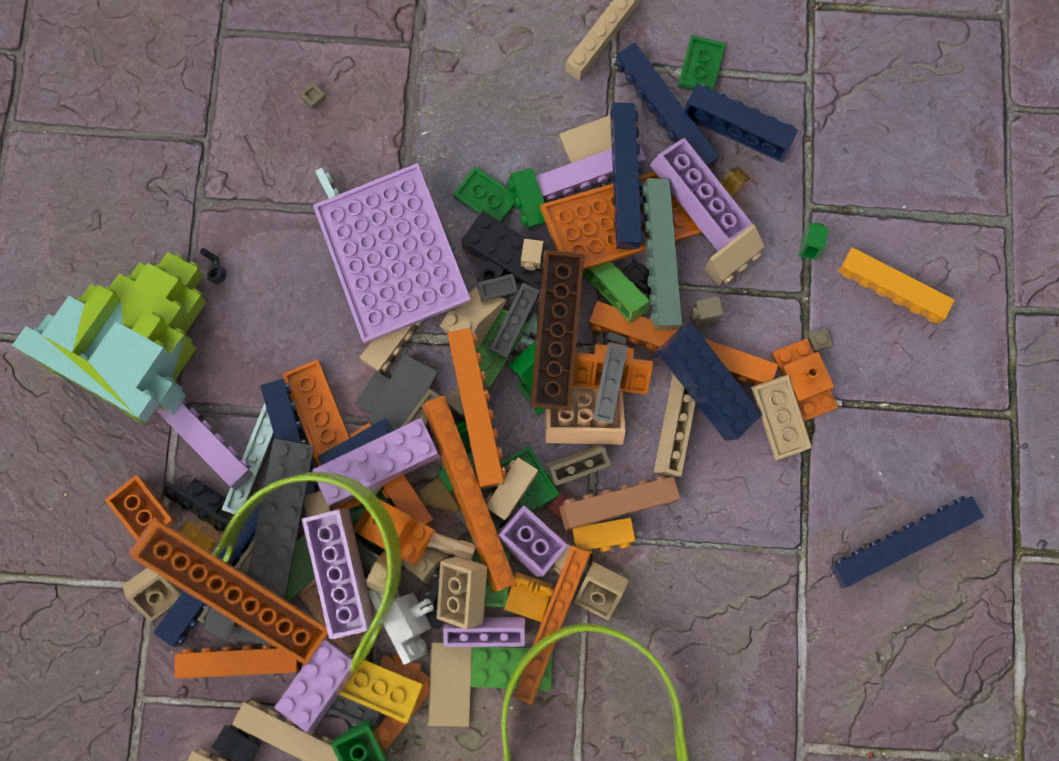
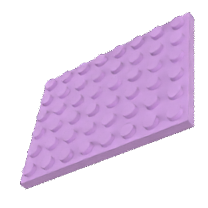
(391, 253)

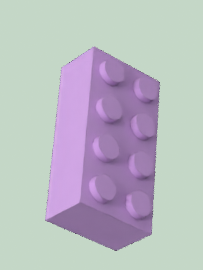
(316, 686)

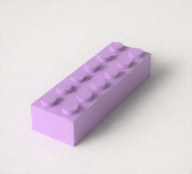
(701, 194)
(380, 461)
(338, 573)

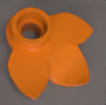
(408, 670)

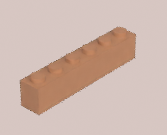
(619, 503)

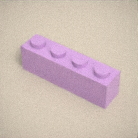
(492, 633)

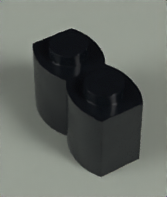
(236, 744)

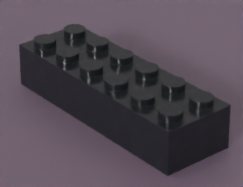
(503, 246)

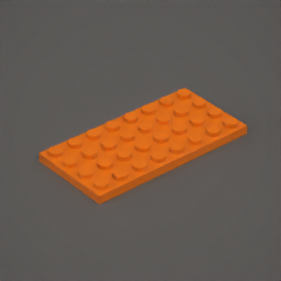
(587, 224)

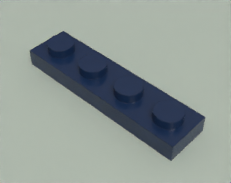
(368, 435)

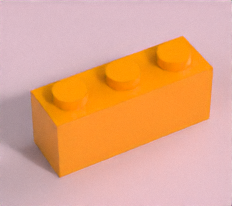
(604, 535)

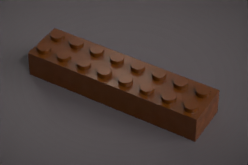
(557, 330)

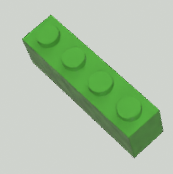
(618, 290)

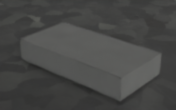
(497, 287)

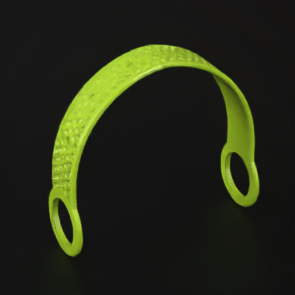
(381, 518)
(680, 744)

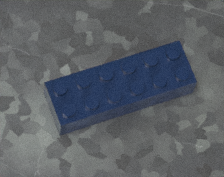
(740, 122)
(709, 382)

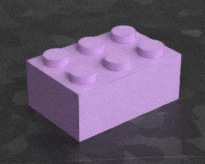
(531, 541)

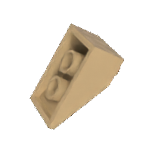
(474, 314)

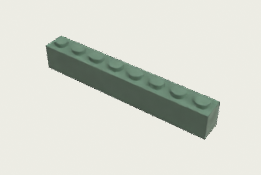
(661, 254)

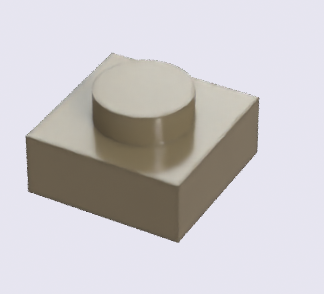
(312, 95)
(820, 340)

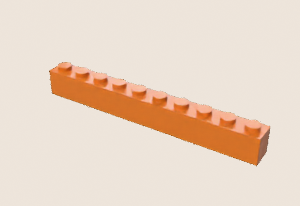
(641, 331)
(468, 493)

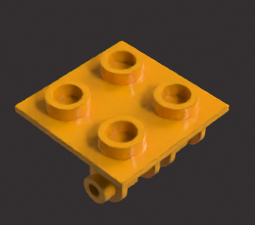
(529, 597)

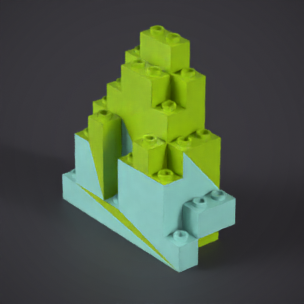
(125, 337)

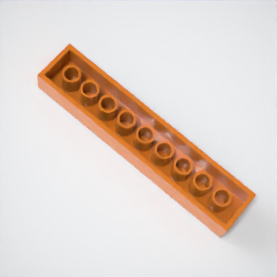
(228, 590)

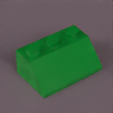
(359, 744)

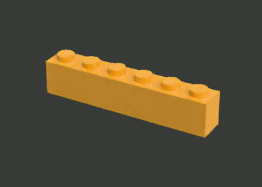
(896, 286)

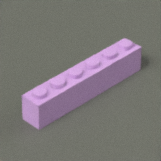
(578, 175)
(207, 445)

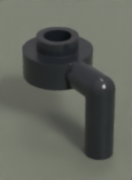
(216, 273)

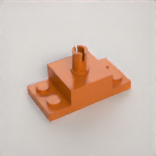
(590, 367)
(808, 378)
(411, 533)

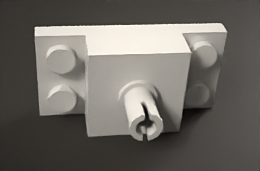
(405, 624)

